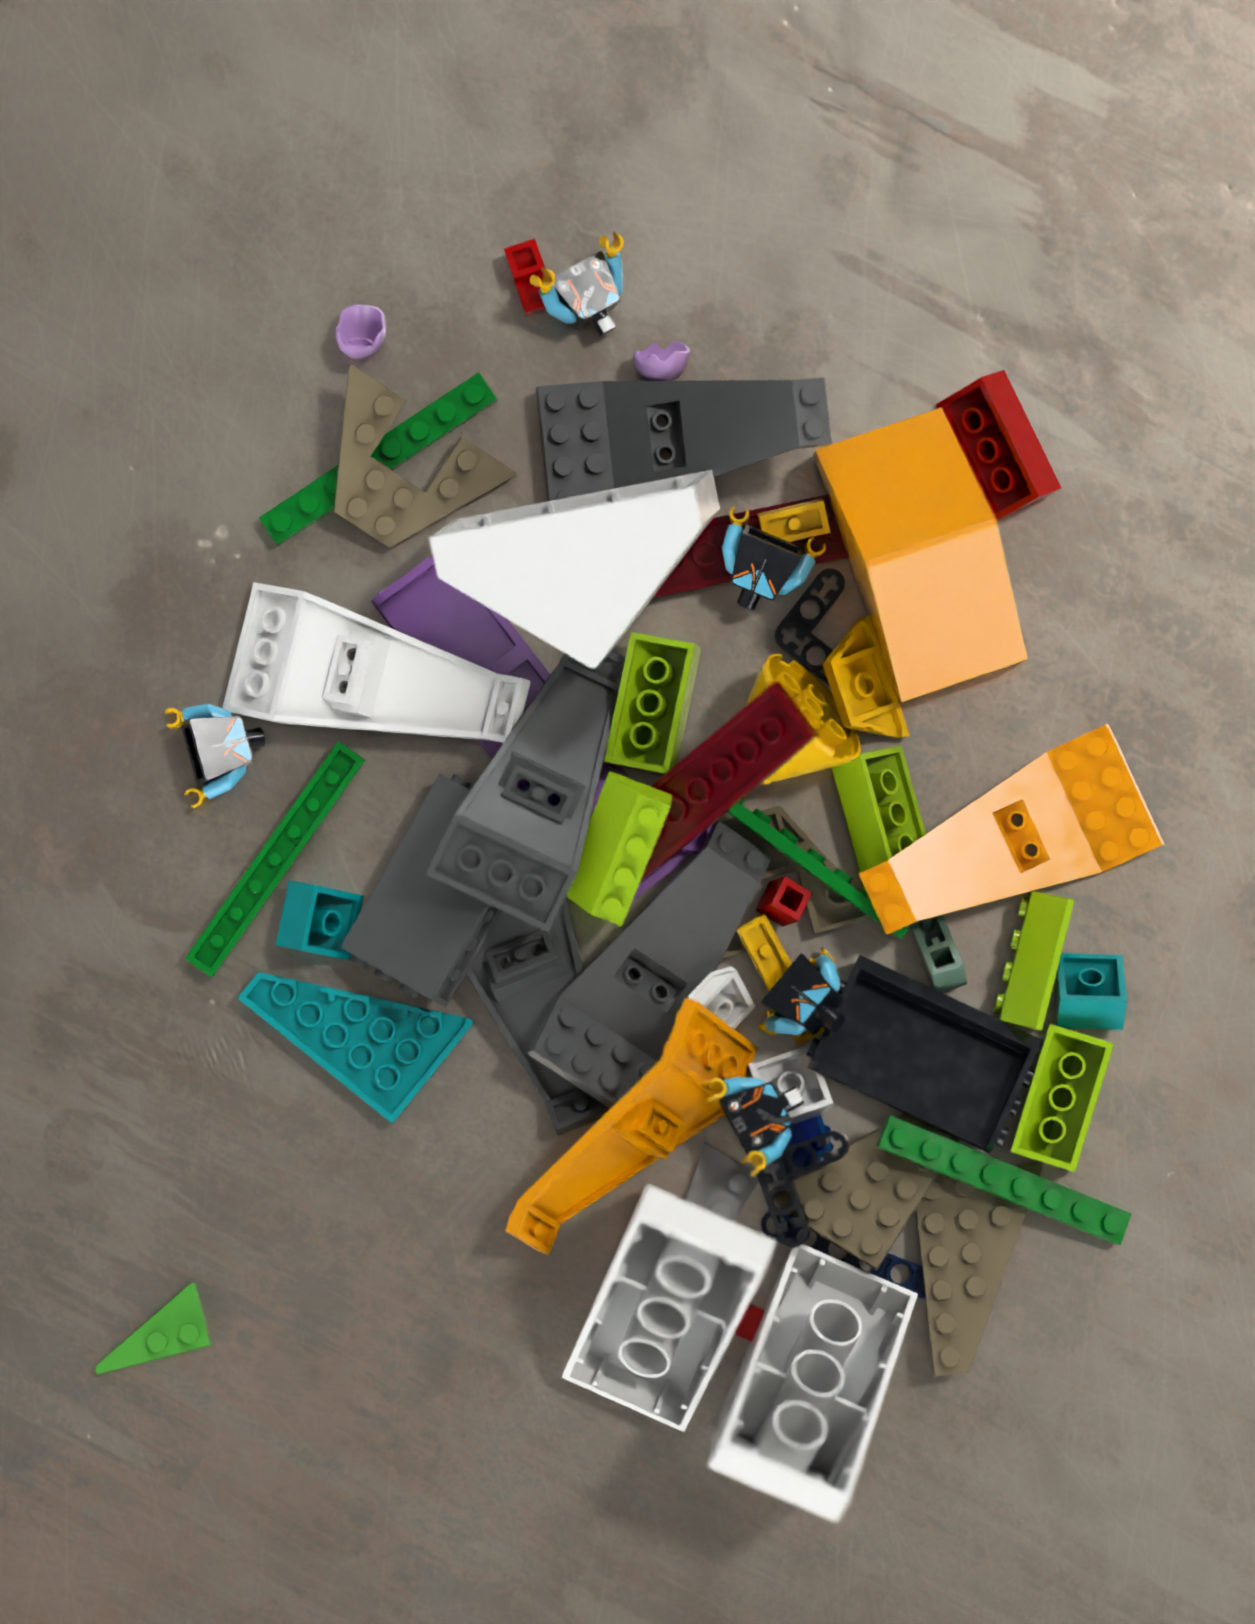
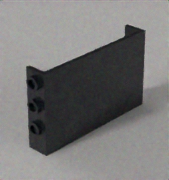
(926, 1055)

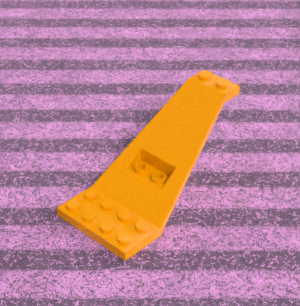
(1075, 810)
(640, 1128)

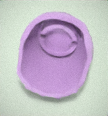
(360, 331)
(662, 364)

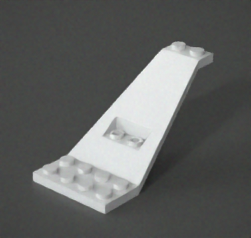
(300, 659)

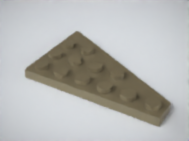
(863, 1197)
(964, 1255)

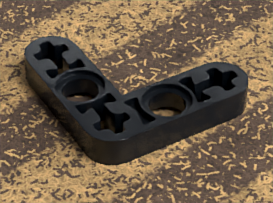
(806, 626)
(789, 1169)

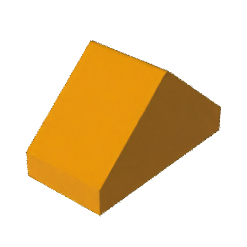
(923, 553)

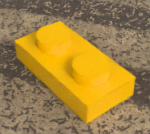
(796, 521)

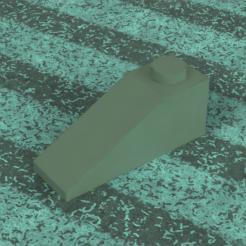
(939, 953)

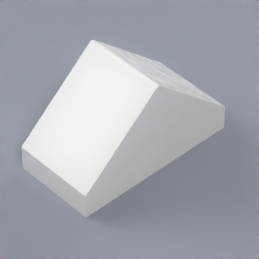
(578, 563)
(667, 1307)
(812, 1382)

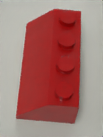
(1000, 444)

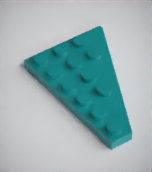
(365, 1042)

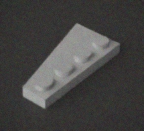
(720, 1184)

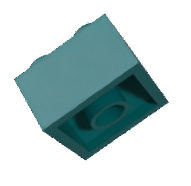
(317, 919)
(1090, 991)

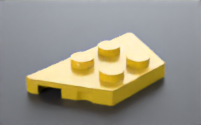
(863, 684)

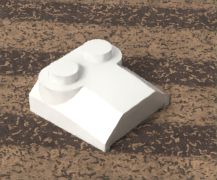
(724, 996)
(790, 1071)

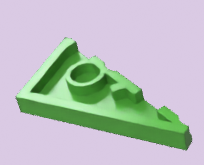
(171, 1331)

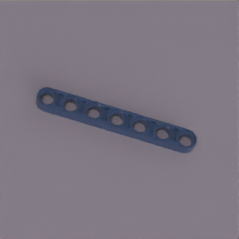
(913, 1283)

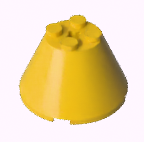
(834, 744)

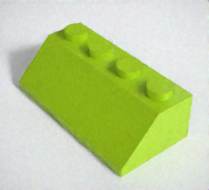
(652, 703)
(879, 805)
(618, 846)
(1034, 960)
(1062, 1097)

